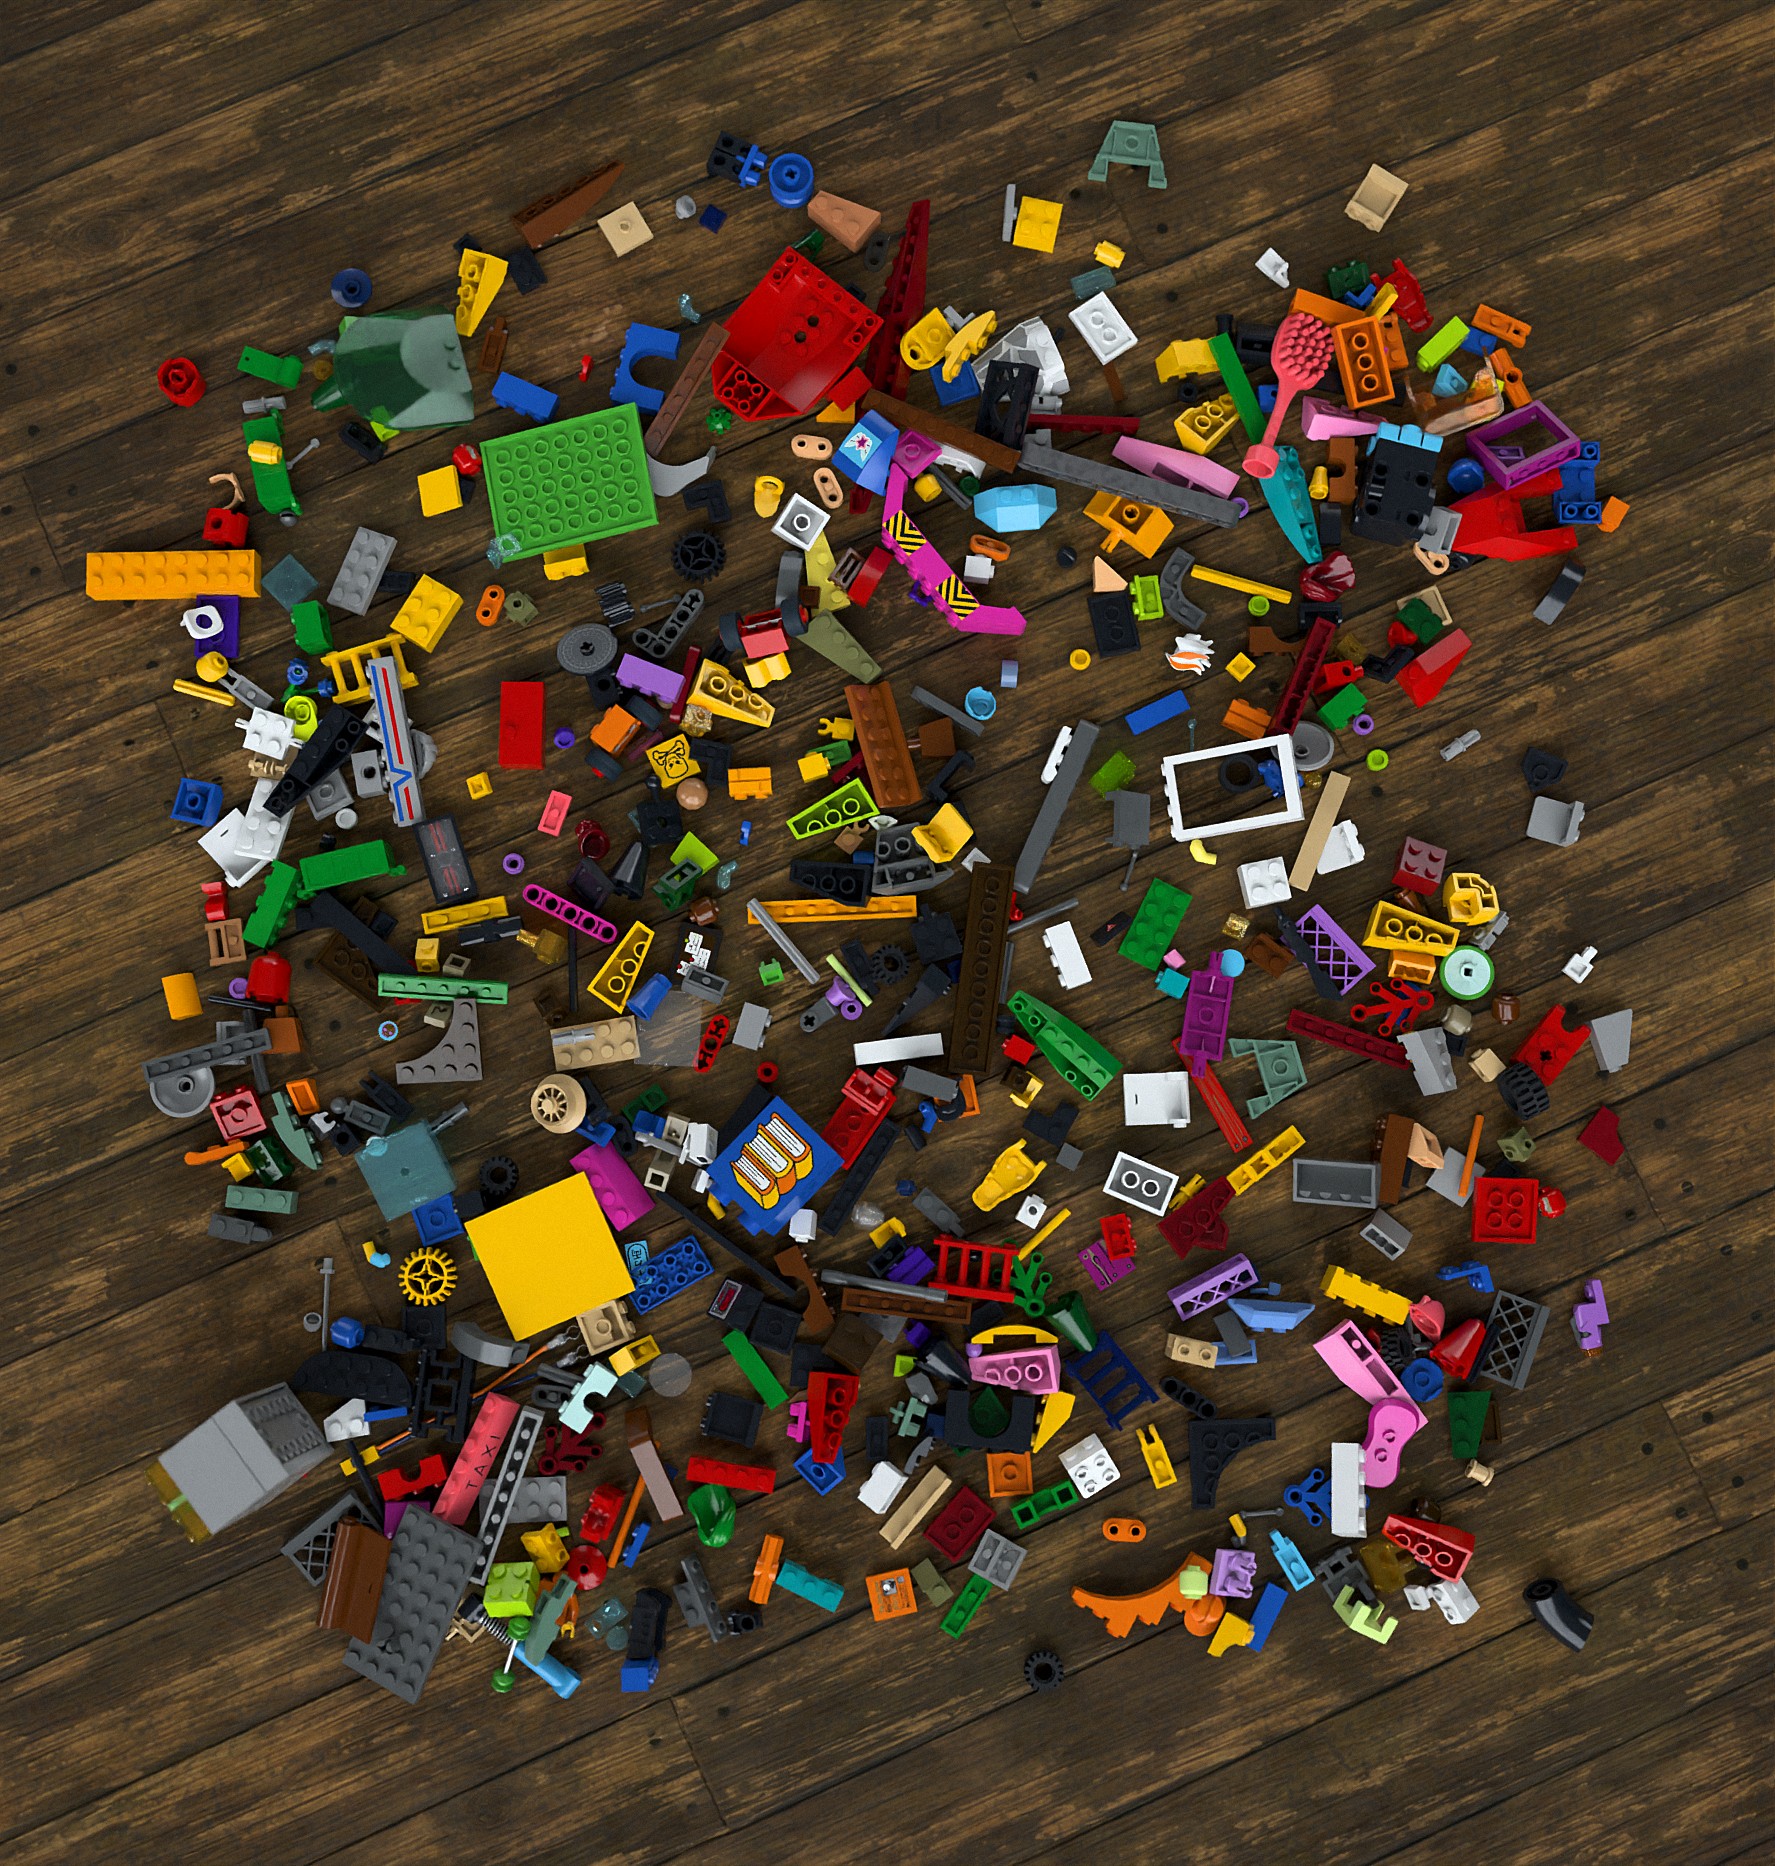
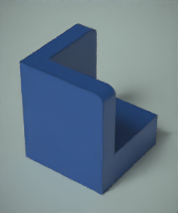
(647, 1122)

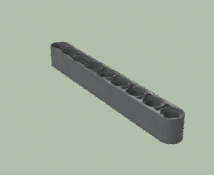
(1055, 805)

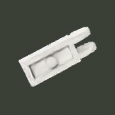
(1055, 756)

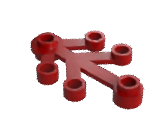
(1396, 1006)

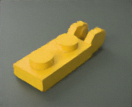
(1156, 1459)

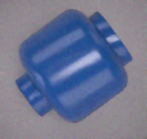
(347, 1332)

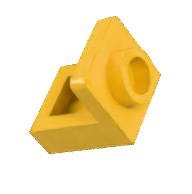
(427, 955)
(1032, 1089)
(886, 1231)

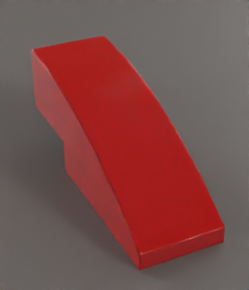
(869, 577)

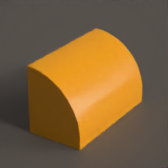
(1411, 966)
(182, 996)

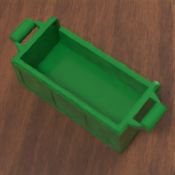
(271, 480)
(347, 866)

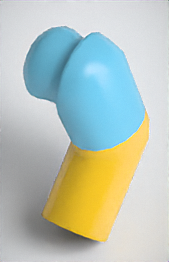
(374, 1257)

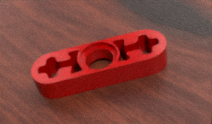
(723, 1032)

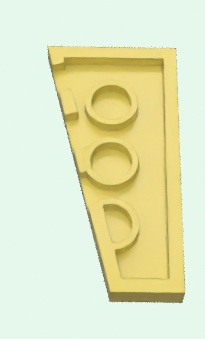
(819, 567)

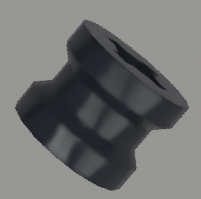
(1005, 1024)

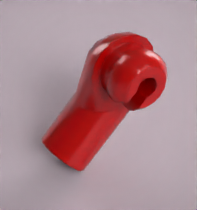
(1015, 913)
(1374, 1336)

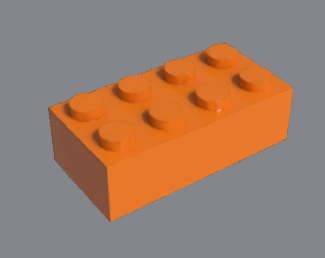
(1362, 363)

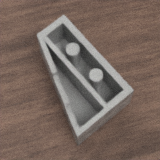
(1431, 1060)

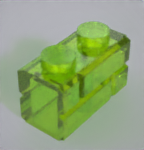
(1113, 774)

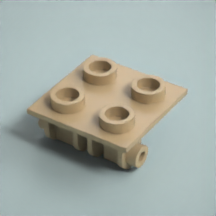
(270, 767)

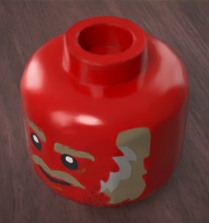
(467, 459)
(1551, 1202)

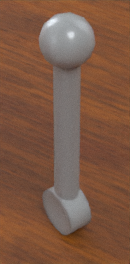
(314, 443)

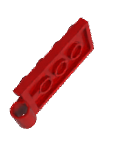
(853, 1125)

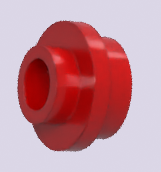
(760, 1072)

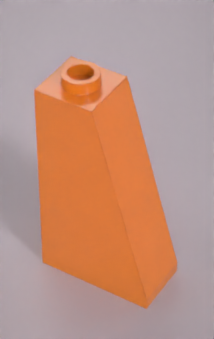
(1323, 309)

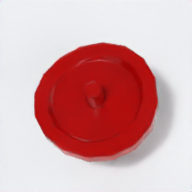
(1400, 634)

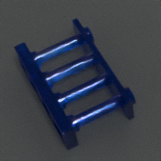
(1131, 1377)

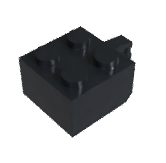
(934, 937)

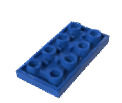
(671, 1273)

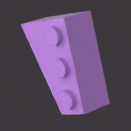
(650, 679)

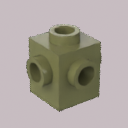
(520, 608)
(1517, 1144)

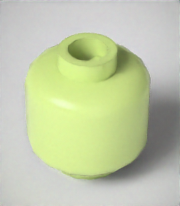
(1193, 1582)

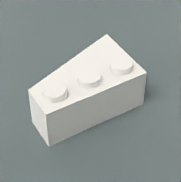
(960, 460)

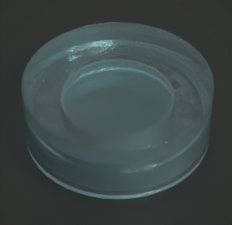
(617, 1638)

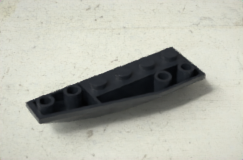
(319, 758)

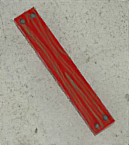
(1217, 1103)

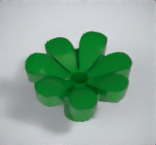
(718, 420)

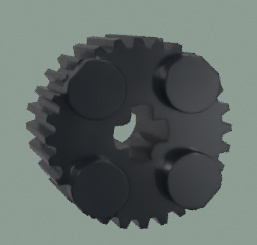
(614, 603)

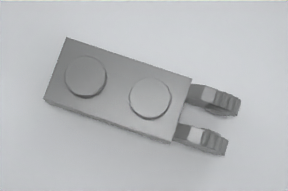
(248, 692)

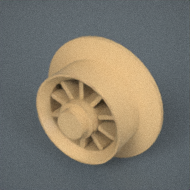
(559, 1103)

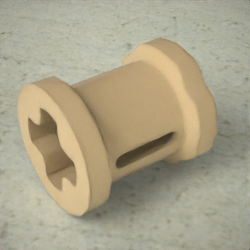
(1479, 1472)

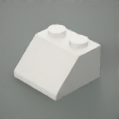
(800, 522)

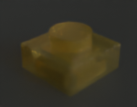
(1235, 926)

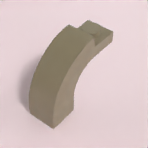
(442, 1010)
(665, 1162)

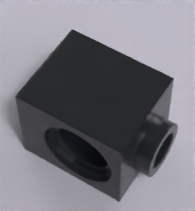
(352, 1145)

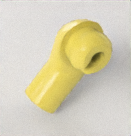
(1200, 854)

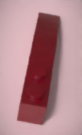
(1301, 679)

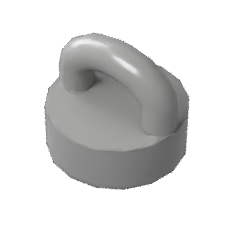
(685, 207)

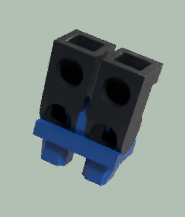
(735, 160)

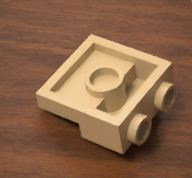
(606, 1326)

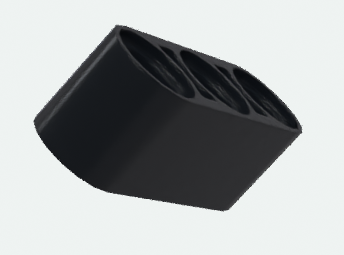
(1198, 1399)

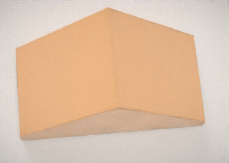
(1105, 578)

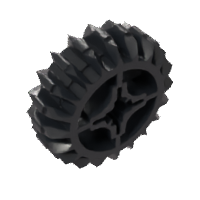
(705, 540)

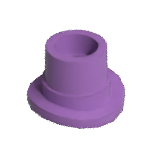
(839, 992)

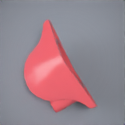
(1428, 1317)

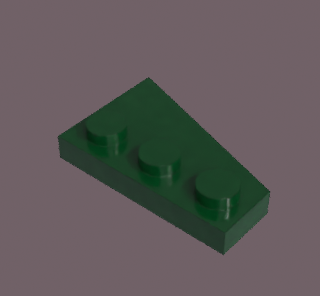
(985, 1417)
(1467, 1419)

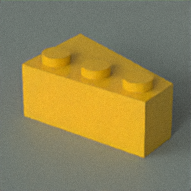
(1186, 358)

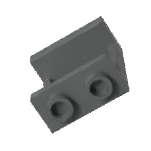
(1130, 819)

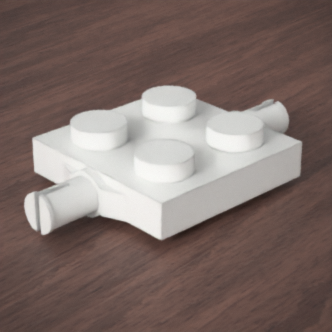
(269, 733)

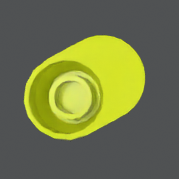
(304, 711)

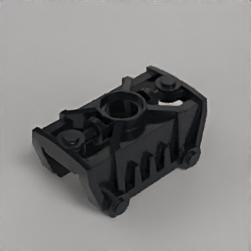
(648, 1623)

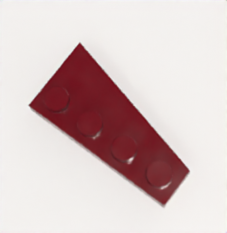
(1190, 1221)

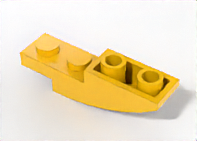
(966, 341)

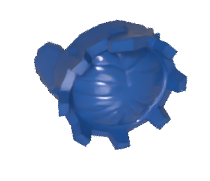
(1273, 776)

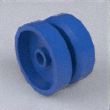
(791, 180)

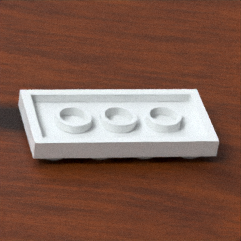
(262, 830)

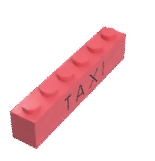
(476, 1458)

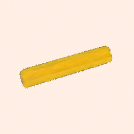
(204, 692)

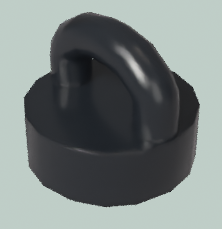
(1066, 557)

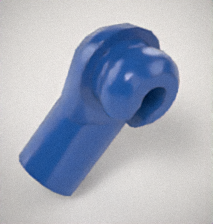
(929, 1113)

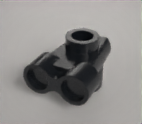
(740, 1622)

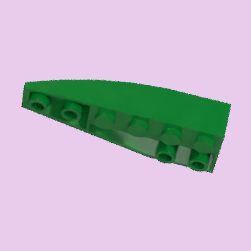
(1066, 1045)

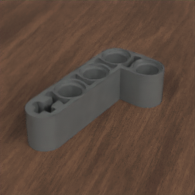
(672, 623)

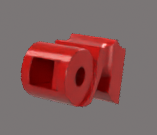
(216, 904)

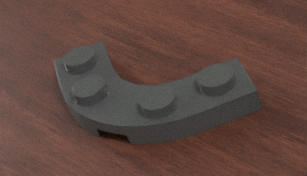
(1171, 594)

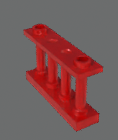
(982, 1289)

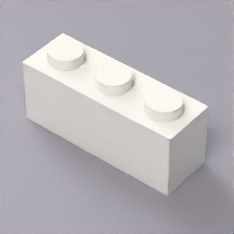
(1066, 956)

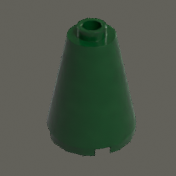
(327, 396)
(1073, 1320)

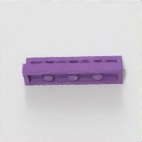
(1208, 1280)

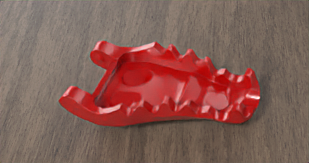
(1410, 302)

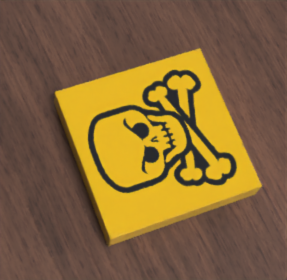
(672, 762)

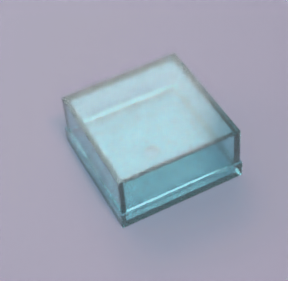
(406, 1169)

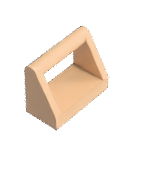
(1424, 1151)

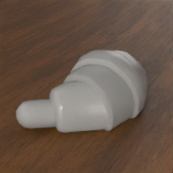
(425, 751)

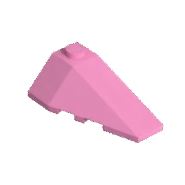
(1327, 421)
(1027, 1369)

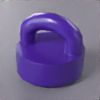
(564, 737)

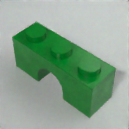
(1043, 1501)

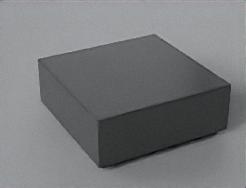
(1069, 1156)

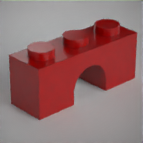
(396, 1483)

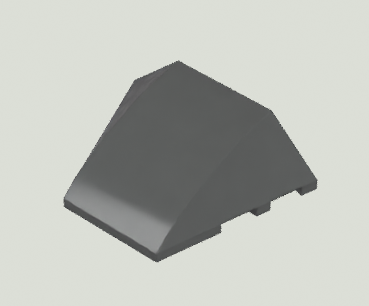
(903, 864)

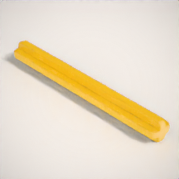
(1241, 584)

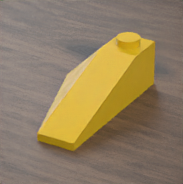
(1206, 425)
(728, 697)

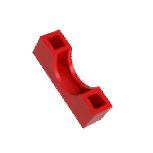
(723, 1473)

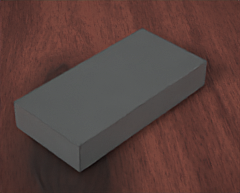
(1232, 1334)

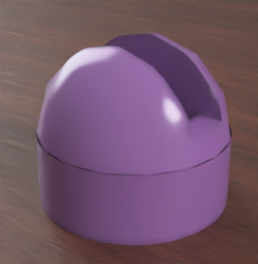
(973, 1349)

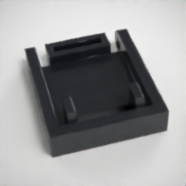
(592, 884)

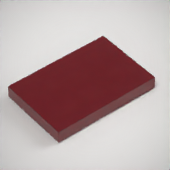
(959, 1523)

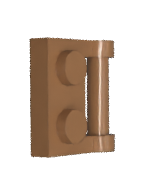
(233, 945)

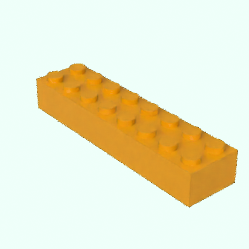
(173, 574)

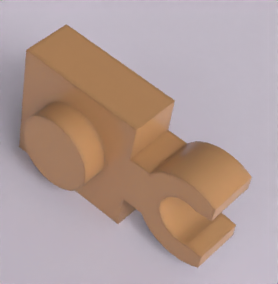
(850, 838)

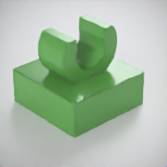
(771, 973)

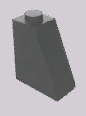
(927, 1083)

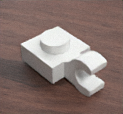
(1579, 966)

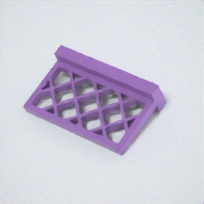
(1341, 939)

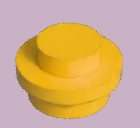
(1080, 659)

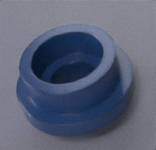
(906, 1187)

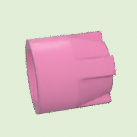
(1174, 960)

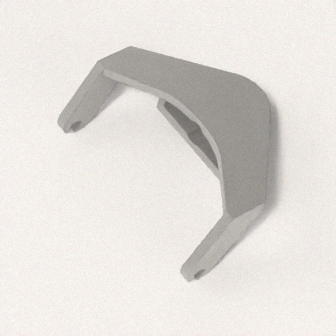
(671, 479)

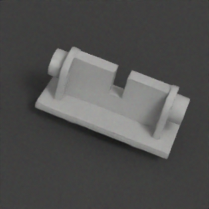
(1050, 405)
(1483, 935)

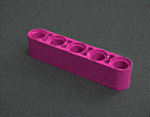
(562, 909)

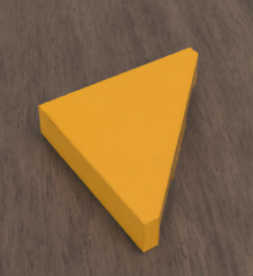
(834, 415)

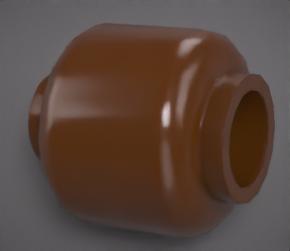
(703, 910)
(1505, 1008)

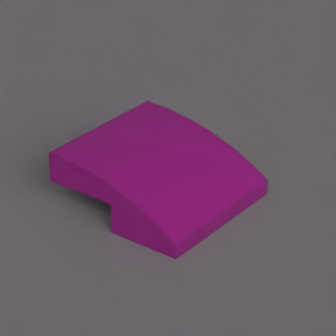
(394, 1512)

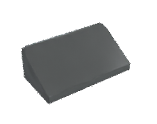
(705, 985)

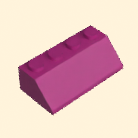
(614, 1184)

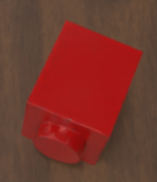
(1017, 1049)

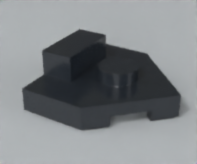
(1542, 768)

